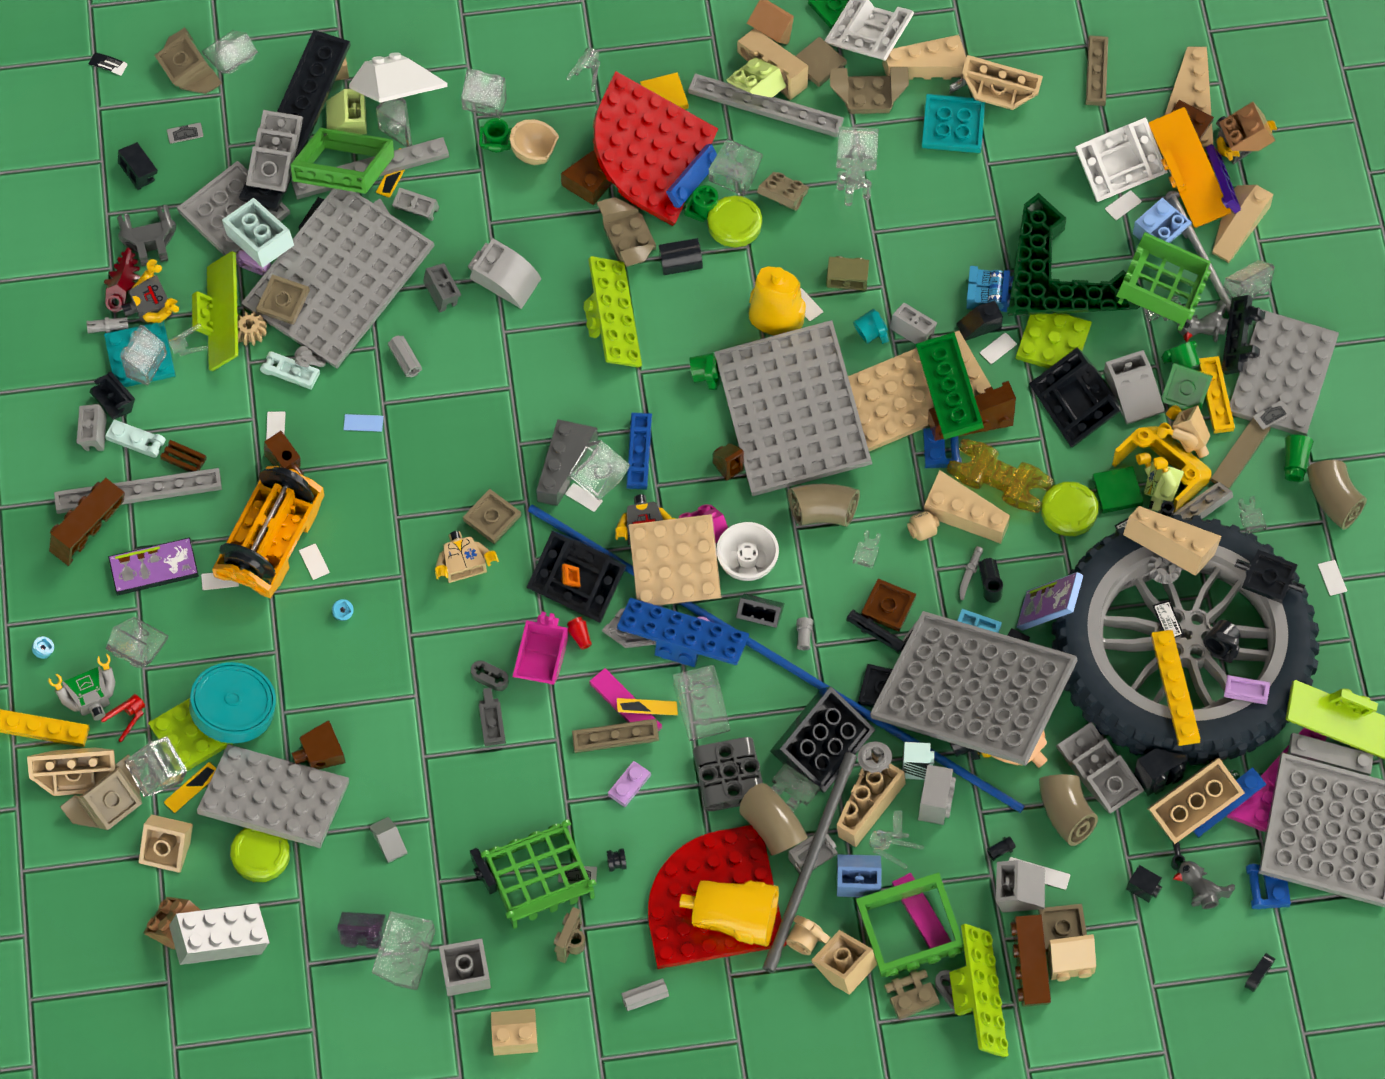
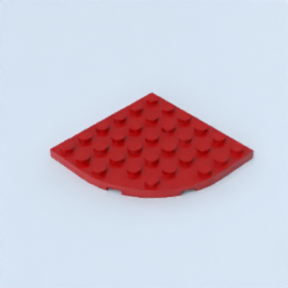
(646, 144)
(718, 857)

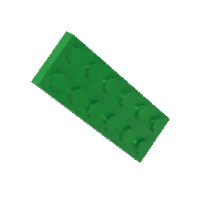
(949, 386)

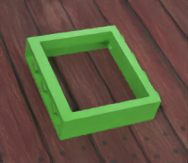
(306, 172)
(898, 893)

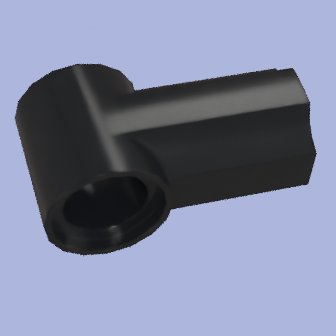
(990, 579)

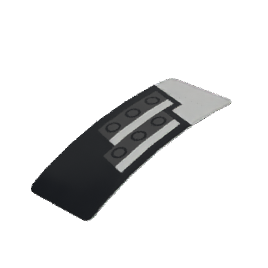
(108, 63)

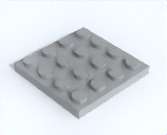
(216, 202)

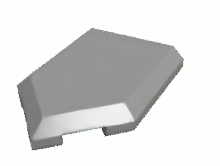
(623, 638)

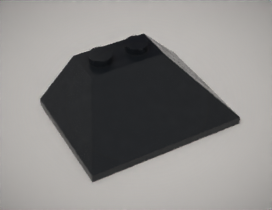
(1075, 396)
(597, 571)

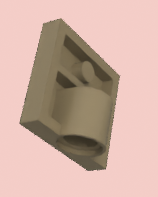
(783, 190)
(572, 925)

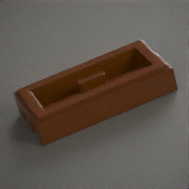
(172, 444)

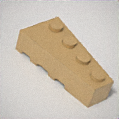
(1172, 539)

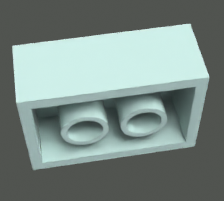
(258, 232)

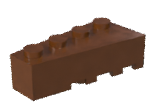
(586, 179)
(85, 520)

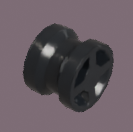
(616, 859)

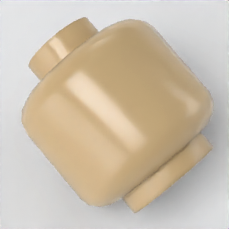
(923, 525)

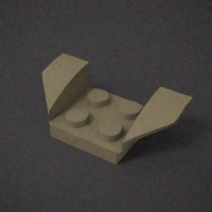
(186, 64)
(869, 93)
(626, 231)
(106, 801)

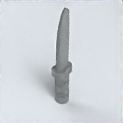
(971, 568)

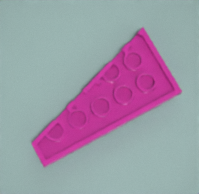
(1257, 808)

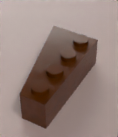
(994, 406)
(1031, 960)

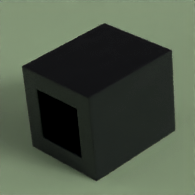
(1144, 884)

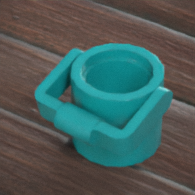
(871, 326)

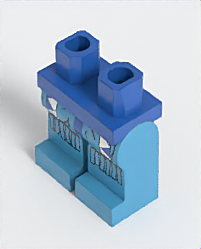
(989, 286)

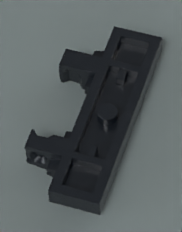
(1236, 346)

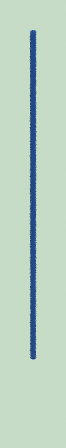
(796, 670)

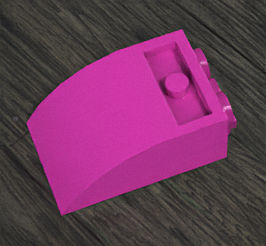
(541, 650)

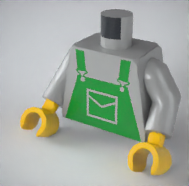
(87, 691)

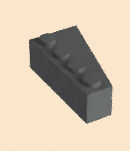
(564, 451)

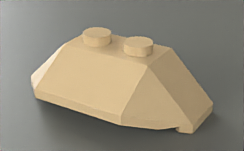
(999, 83)
(70, 770)

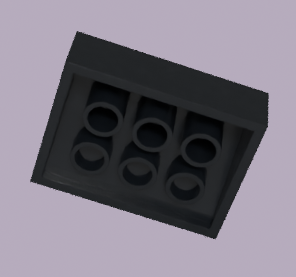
(821, 737)

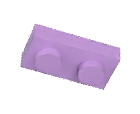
(629, 784)

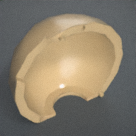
(533, 141)

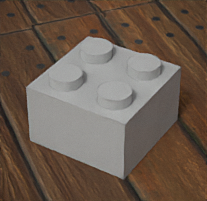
(937, 794)
(464, 967)

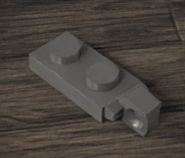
(491, 719)

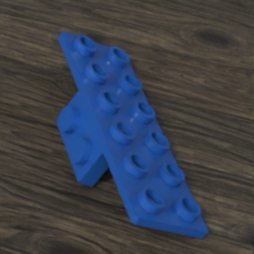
(681, 635)

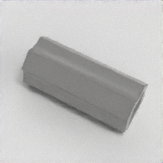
(404, 356)
(644, 994)

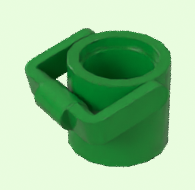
(495, 135)
(704, 200)
(1182, 354)
(705, 369)

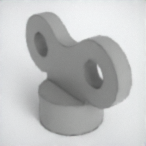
(305, 358)

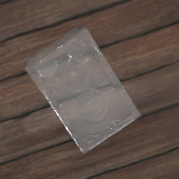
(701, 702)

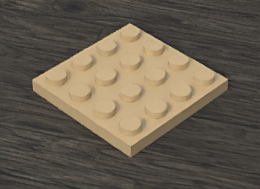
(675, 560)

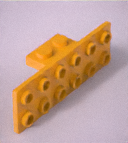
(1189, 167)

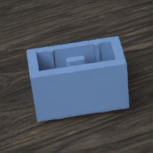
(858, 875)

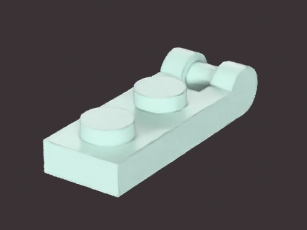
(289, 370)
(134, 438)

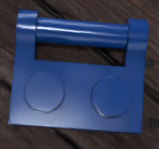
(935, 450)
(1276, 890)

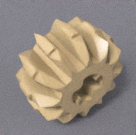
(251, 328)

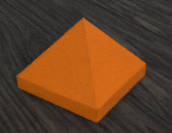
(570, 575)

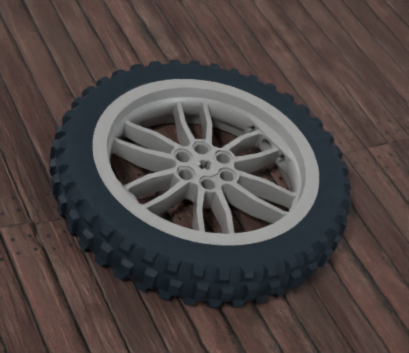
(1224, 726)

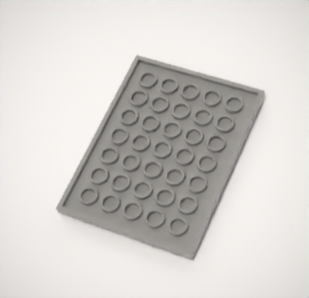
(974, 687)

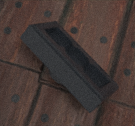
(482, 871)

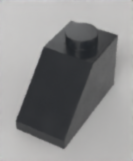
(980, 321)

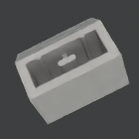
(1020, 886)

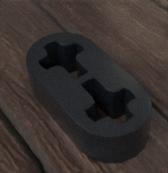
(1260, 972)

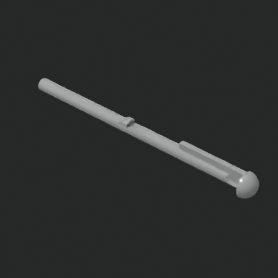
(1172, 198)

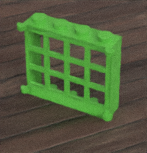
(1147, 299)
(550, 899)

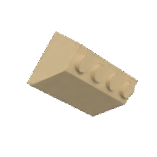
(1196, 800)

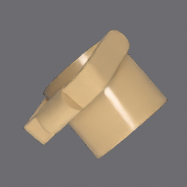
(805, 935)

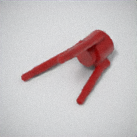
(131, 706)

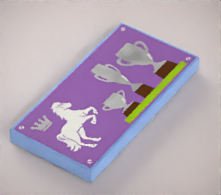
(1050, 601)

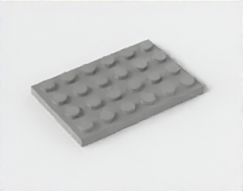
(1288, 369)
(273, 796)

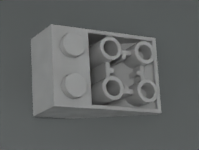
(1134, 386)

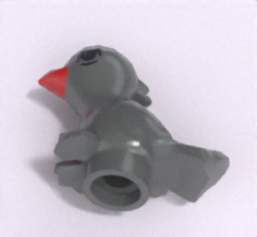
(1211, 324)
(1205, 892)

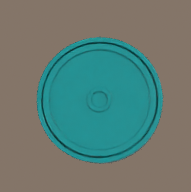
(232, 702)

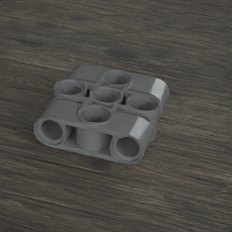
(711, 763)

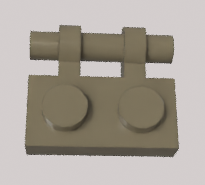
(914, 1000)

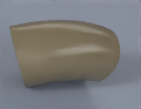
(1336, 492)
(823, 504)
(1067, 807)
(772, 818)

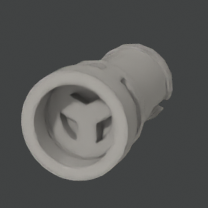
(804, 629)

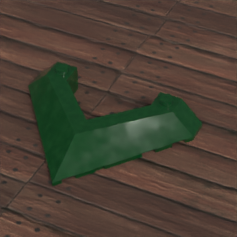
(1033, 285)

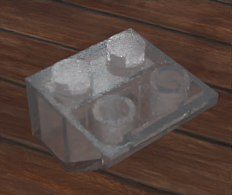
(484, 93)
(735, 167)
(1250, 280)
(143, 355)
(156, 767)

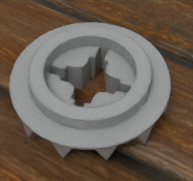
(1162, 575)
(881, 751)

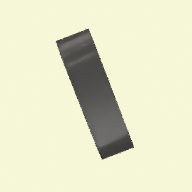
(489, 674)

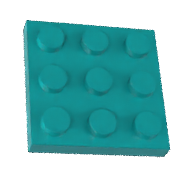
(953, 123)
(119, 339)

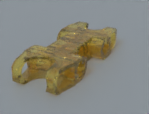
(1011, 480)

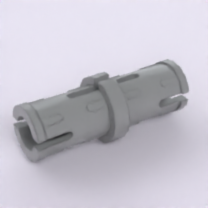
(107, 325)

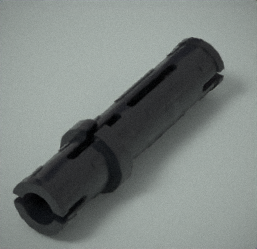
(868, 626)

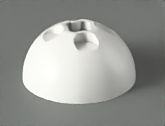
(747, 542)

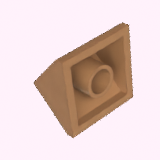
(772, 21)

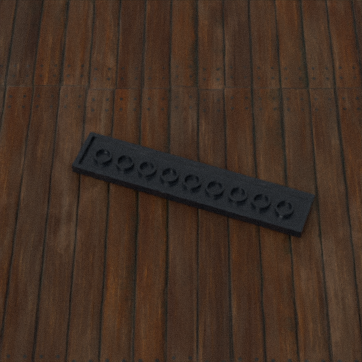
(306, 98)

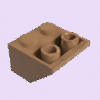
(1247, 129)
(158, 925)

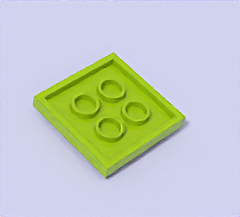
(1052, 338)
(185, 736)

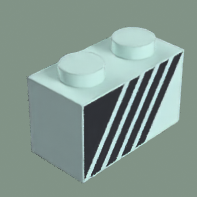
(915, 760)

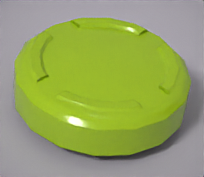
(735, 221)
(1069, 509)
(259, 855)

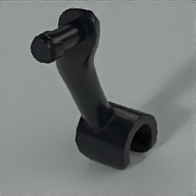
(1178, 857)

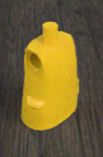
(776, 302)
(735, 909)

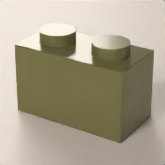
(847, 273)

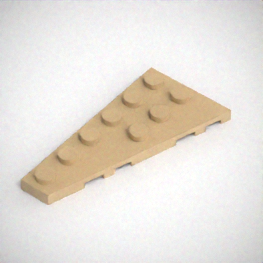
(1193, 86)

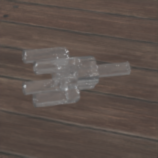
(854, 179)

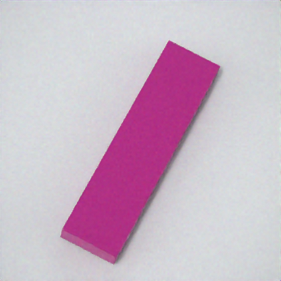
(612, 689)
(923, 916)

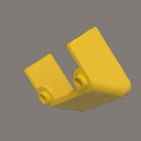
(1195, 474)

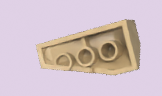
(1237, 227)

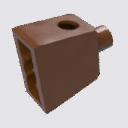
(282, 453)
(320, 748)

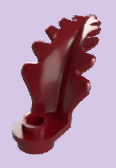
(121, 280)

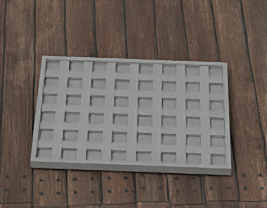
(354, 266)
(792, 408)

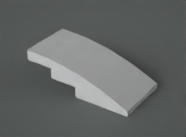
(274, 151)
(1100, 768)

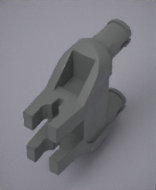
(148, 237)

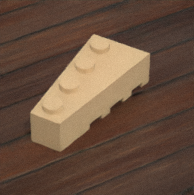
(929, 59)
(792, 69)
(965, 509)
(869, 801)

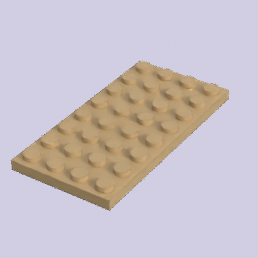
(896, 396)

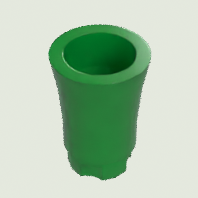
(1297, 457)

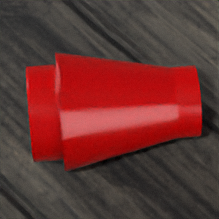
(578, 630)

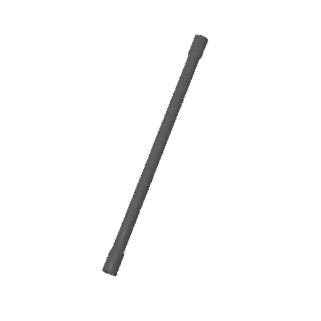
(775, 952)

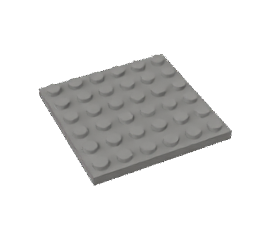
(1327, 830)

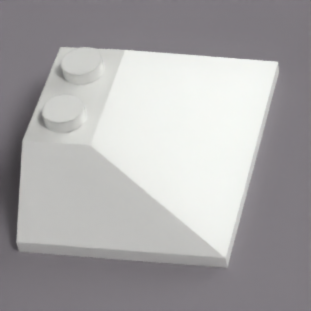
(868, 29)
(393, 78)
(1120, 159)

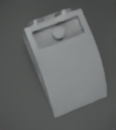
(504, 273)

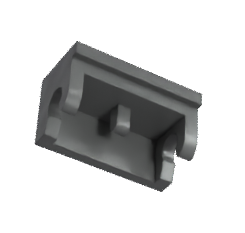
(441, 286)

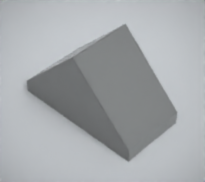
(388, 839)

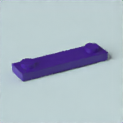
(1230, 198)

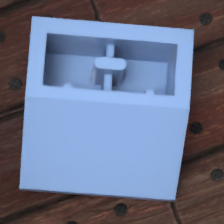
(1162, 222)

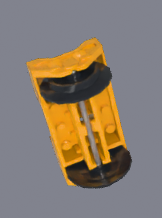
(285, 508)

